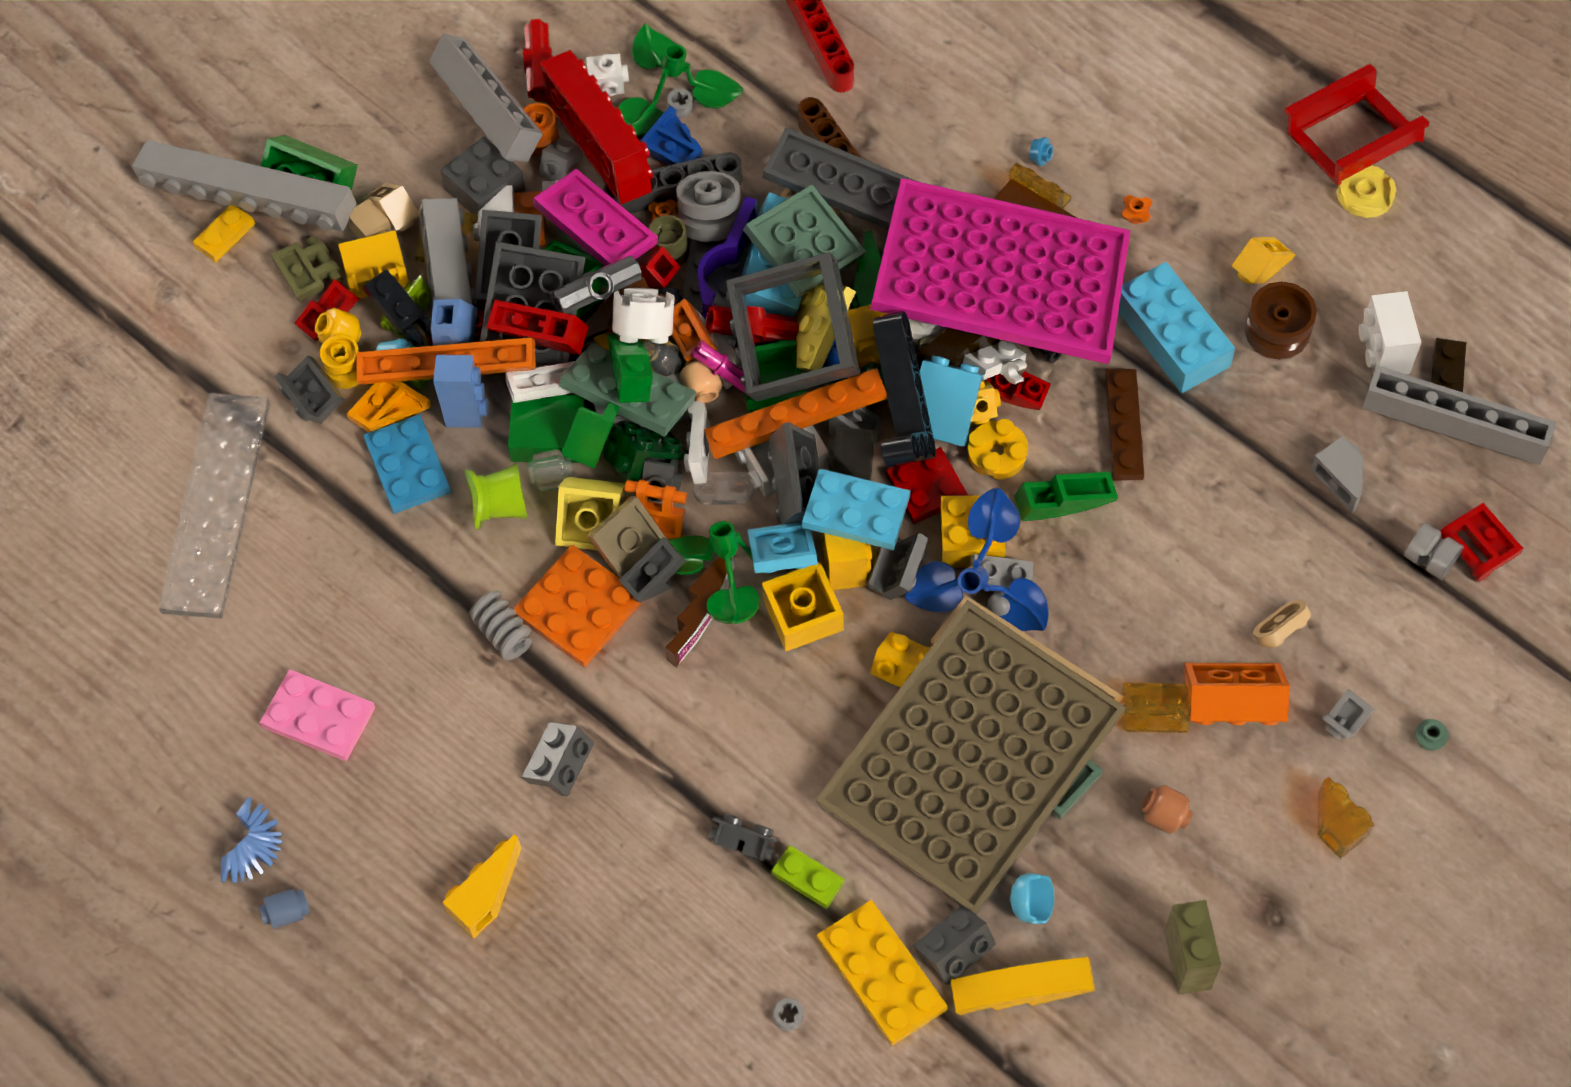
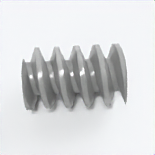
(501, 626)

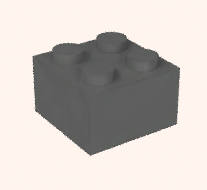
(480, 175)

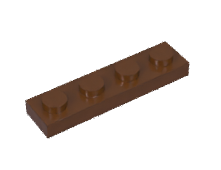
(1124, 424)

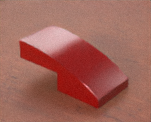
(335, 296)

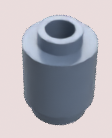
(284, 908)

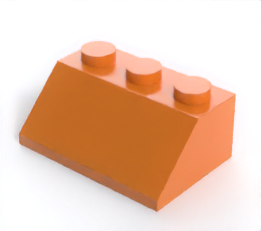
(1237, 693)

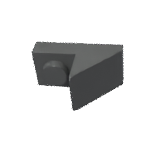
(652, 571)

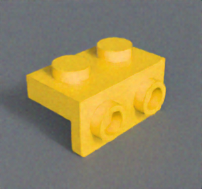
(897, 658)

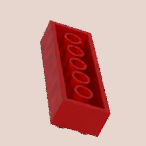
(597, 127)

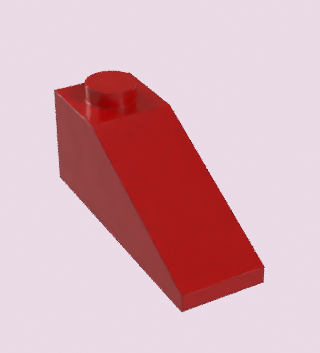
(546, 327)

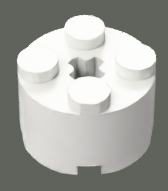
(643, 315)

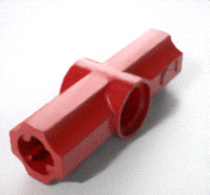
(536, 50)
(763, 325)

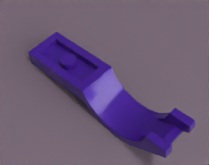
(725, 253)

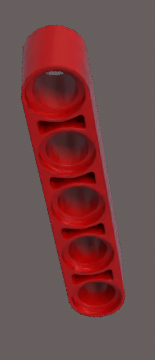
(824, 43)

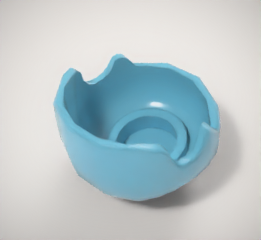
(1032, 898)

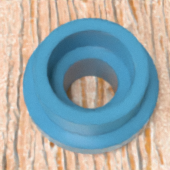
(1041, 151)

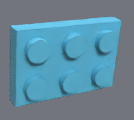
(856, 509)

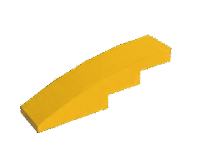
(1022, 985)

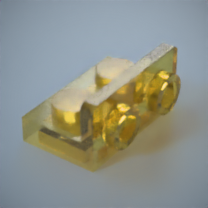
(1039, 185)
(1156, 707)

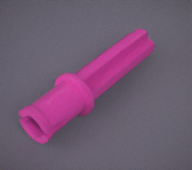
(719, 364)

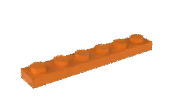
(419, 362)
(800, 410)

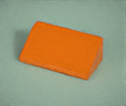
(689, 329)

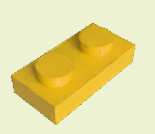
(224, 232)

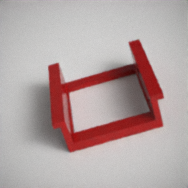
(1337, 97)

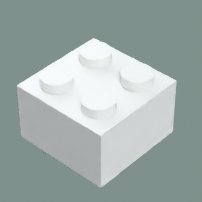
(1390, 332)

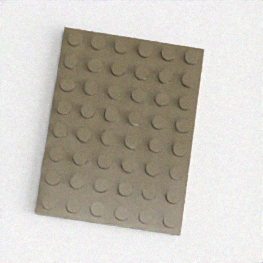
(971, 757)

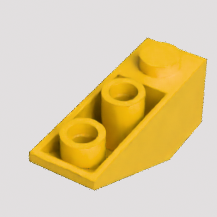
(481, 895)

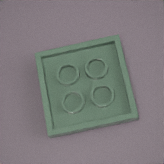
(800, 230)

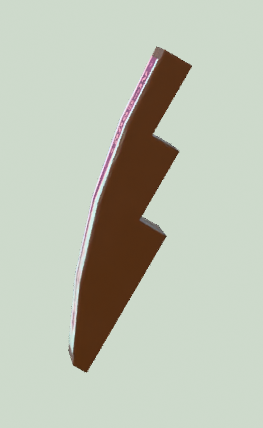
(695, 617)

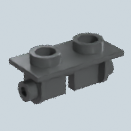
(756, 839)

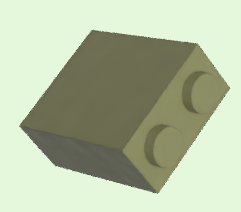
(1192, 947)

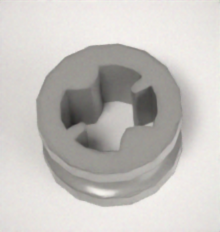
(685, 97)
(778, 1011)

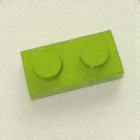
(808, 877)

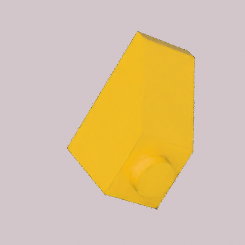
(1261, 259)

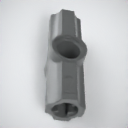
(611, 277)

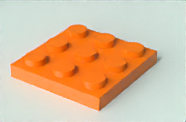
(577, 606)

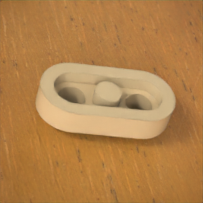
(1282, 623)

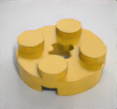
(991, 463)

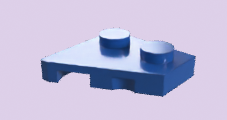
(671, 140)

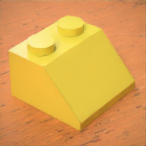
(583, 507)

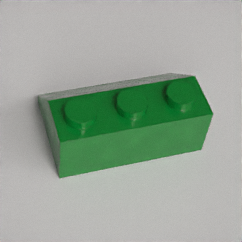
(302, 159)

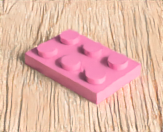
(317, 715)

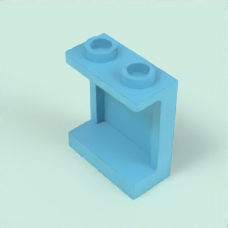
(950, 398)

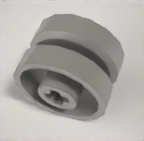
(708, 205)

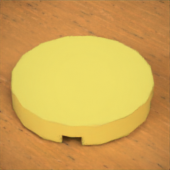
(1367, 192)

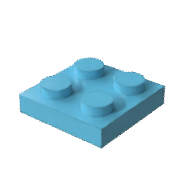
(781, 547)

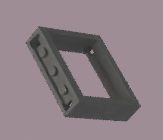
(741, 328)

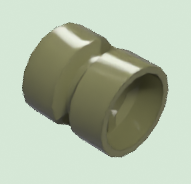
(672, 236)

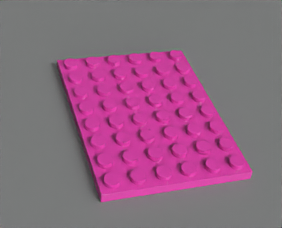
(1003, 271)

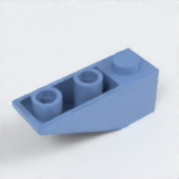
(453, 322)

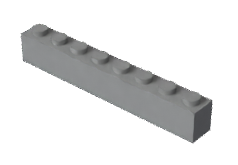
(244, 185)

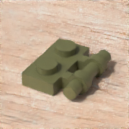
(298, 271)

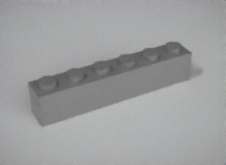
(485, 98)
(1459, 415)

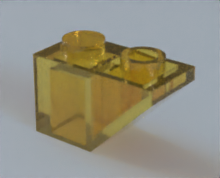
(1340, 820)

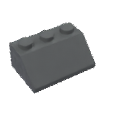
(507, 228)
(795, 470)

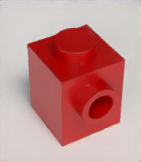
(657, 267)

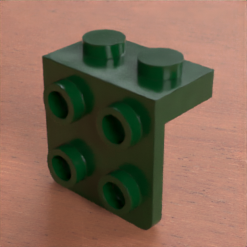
(631, 445)

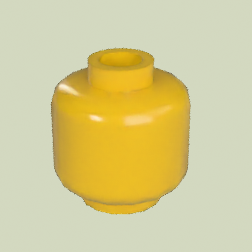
(337, 322)

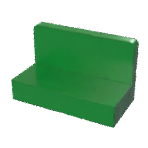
(589, 435)

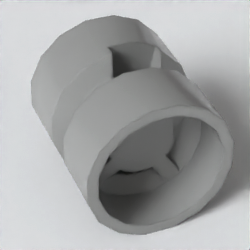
(1433, 551)

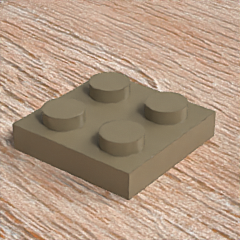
(625, 536)

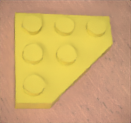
(816, 328)

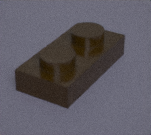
(1449, 363)

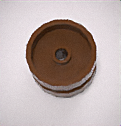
(1280, 320)

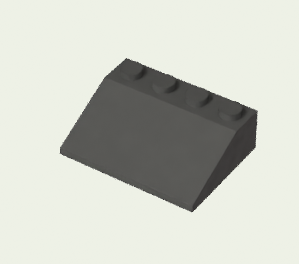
(527, 278)

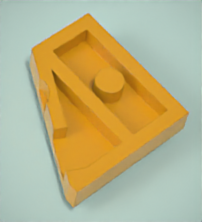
(387, 405)

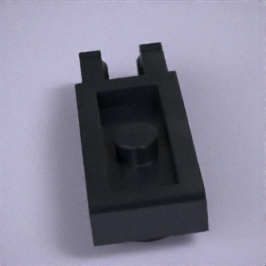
(398, 307)

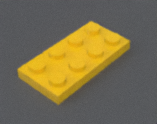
(882, 972)

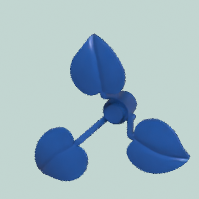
(939, 591)

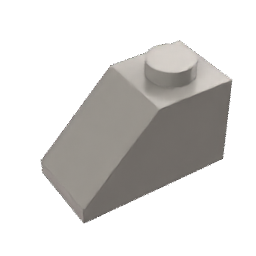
(1341, 471)

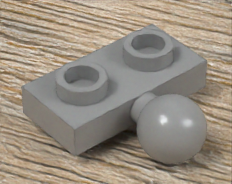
(1002, 573)

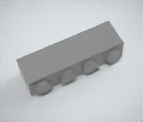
(445, 250)

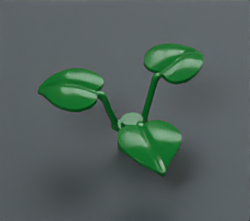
(655, 49)
(725, 605)

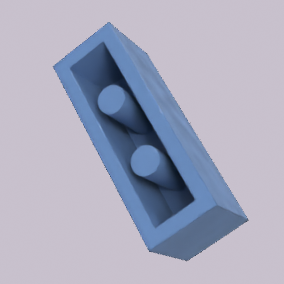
(460, 391)

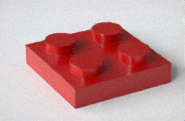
(927, 483)

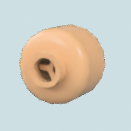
(700, 379)

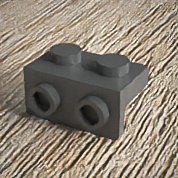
(310, 391)
(896, 569)
(558, 757)
(955, 944)

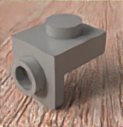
(558, 158)
(1347, 716)

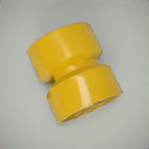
(340, 360)

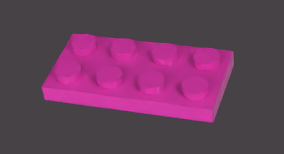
(594, 219)

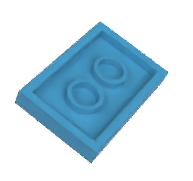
(407, 463)

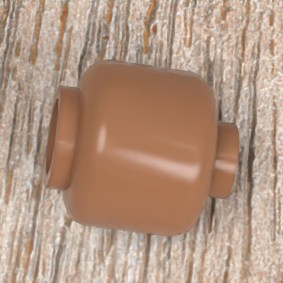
(1166, 809)

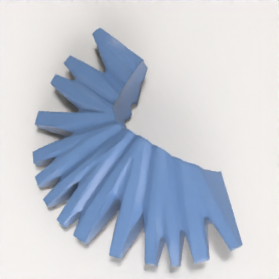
(256, 845)

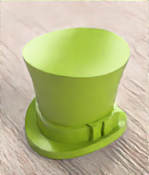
(496, 495)

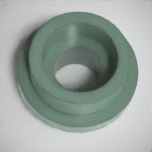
(1428, 742)

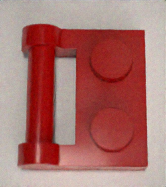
(1488, 536)

